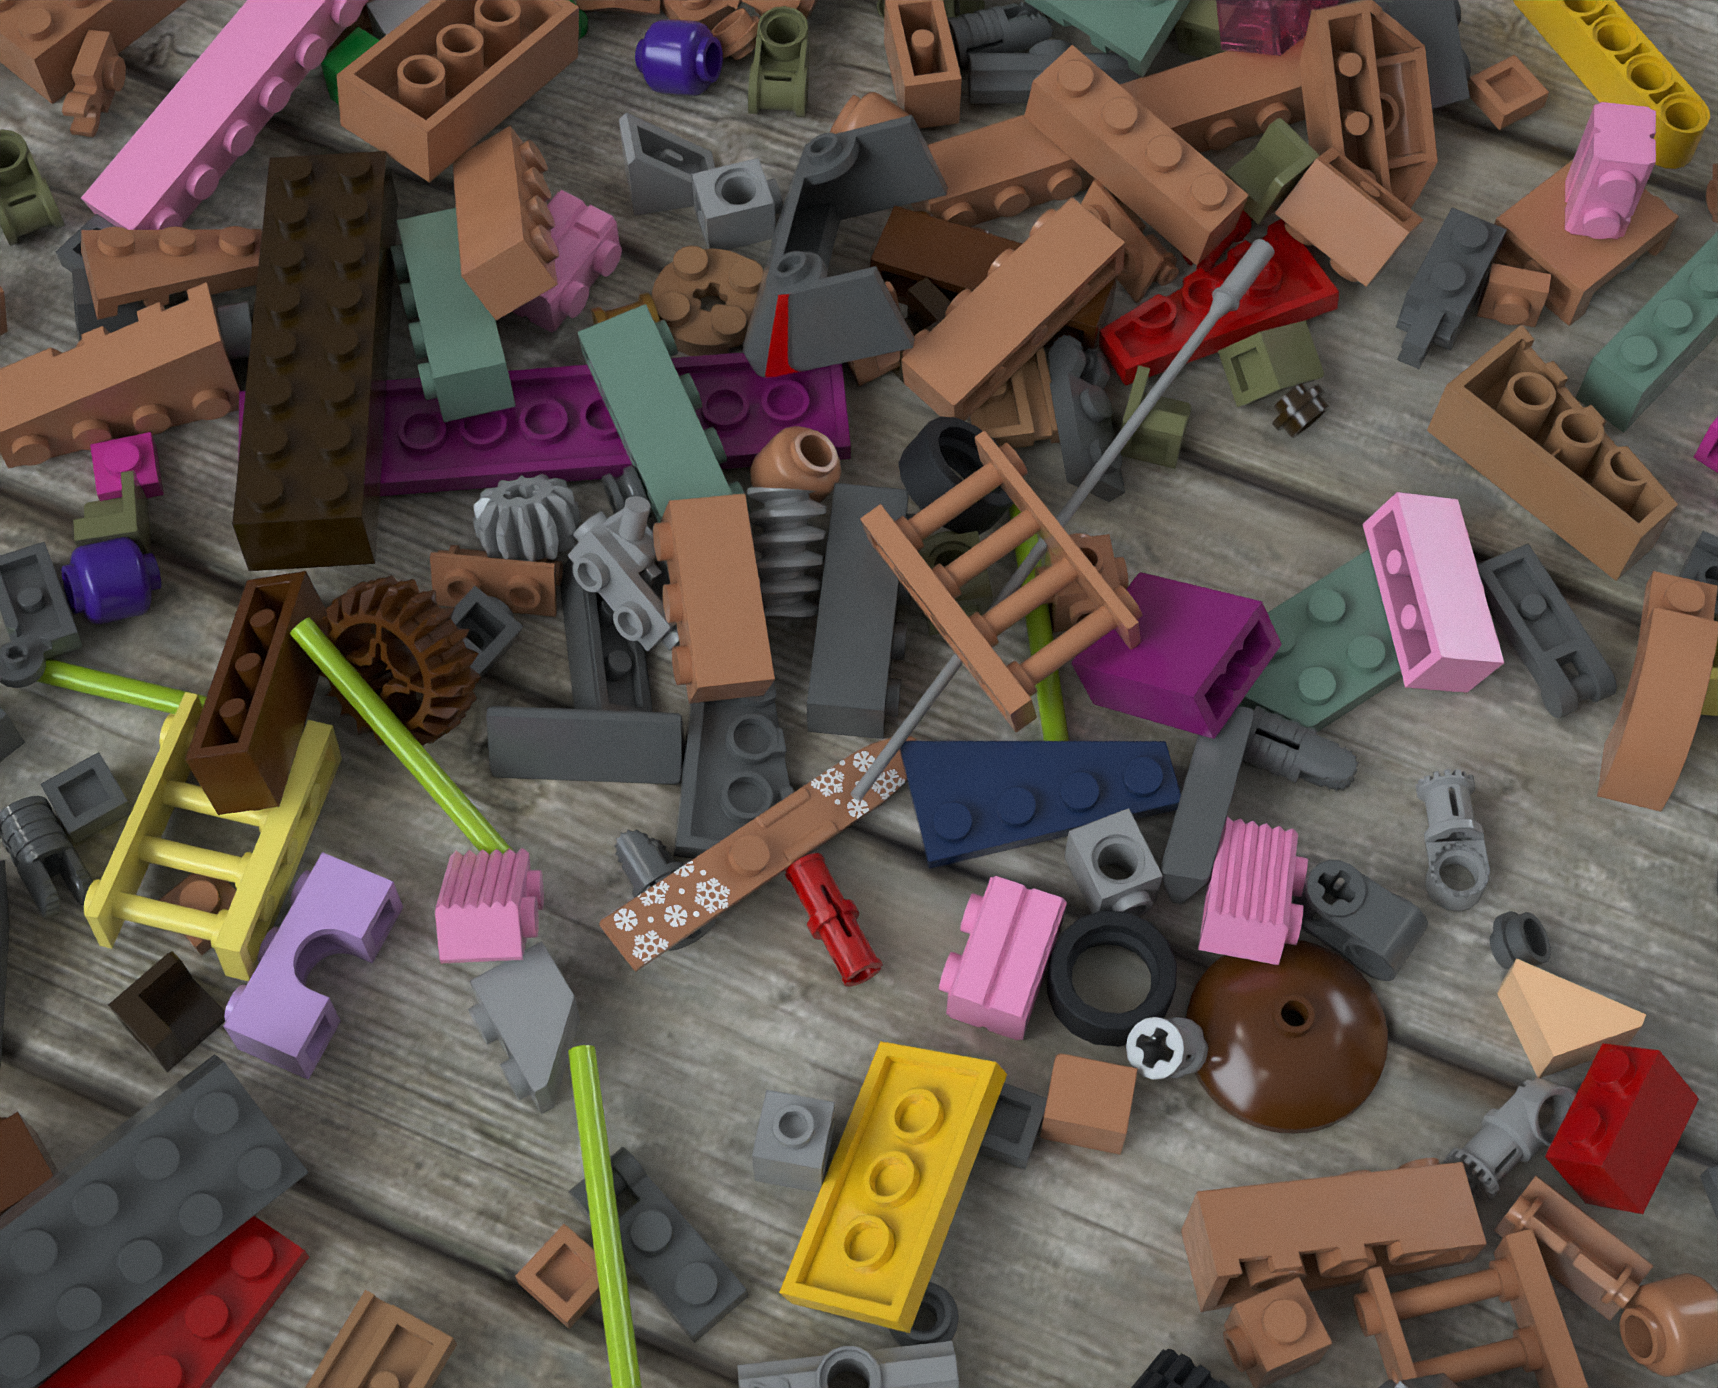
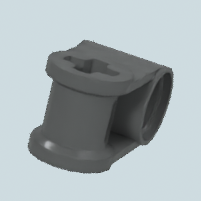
(1364, 923)

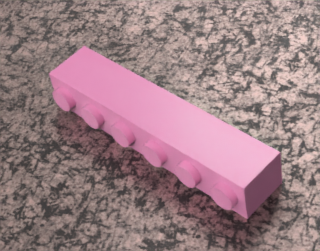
(217, 111)

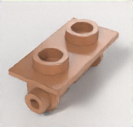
(1143, 255)
(520, 584)
(1577, 1248)

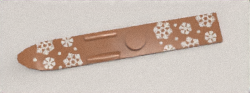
(749, 857)

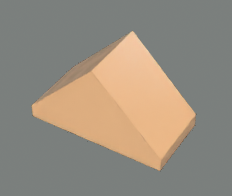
(1561, 1020)

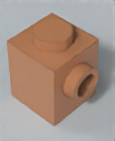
(1275, 1334)

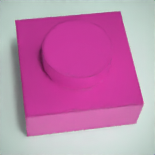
(123, 455)

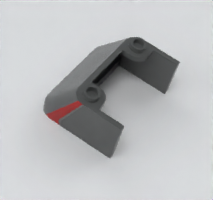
(821, 320)

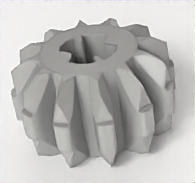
(527, 518)

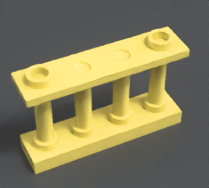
(259, 876)

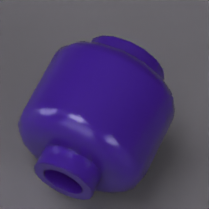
(679, 57)
(110, 580)

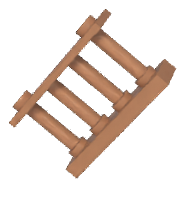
(976, 635)
(1514, 1276)

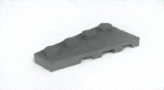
(729, 769)

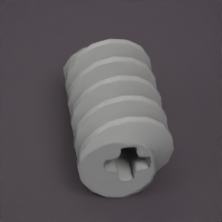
(785, 551)

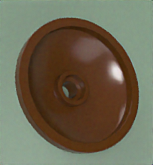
(1284, 1073)

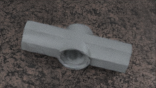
(896, 1367)

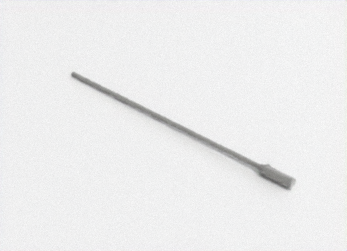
(1225, 299)

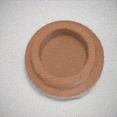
(737, 33)

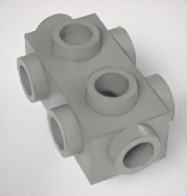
(621, 565)

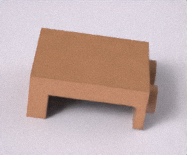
(1576, 262)

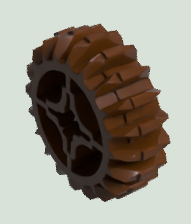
(411, 653)

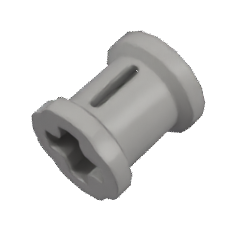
(1152, 1059)

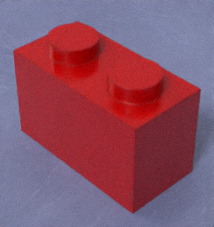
(1622, 1127)

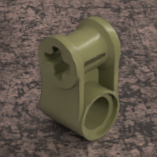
(780, 63)
(24, 195)

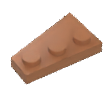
(154, 263)

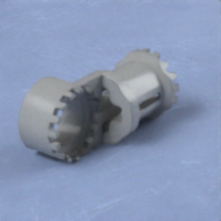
(1453, 837)
(1511, 1135)

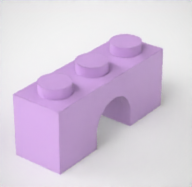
(331, 913)

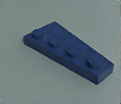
(1021, 793)

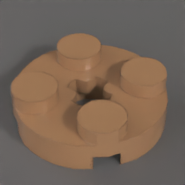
(702, 274)

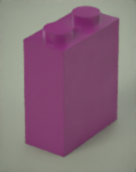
(1193, 656)

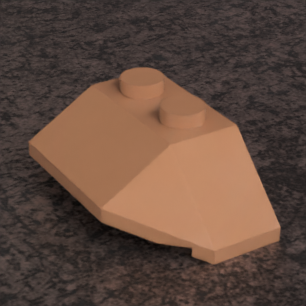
(1369, 95)

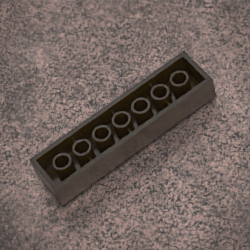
(318, 364)

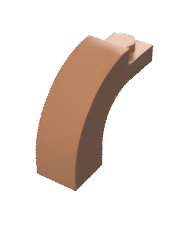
(1663, 694)

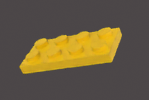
(894, 1185)

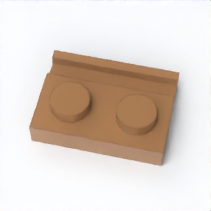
(1021, 407)
(383, 1350)

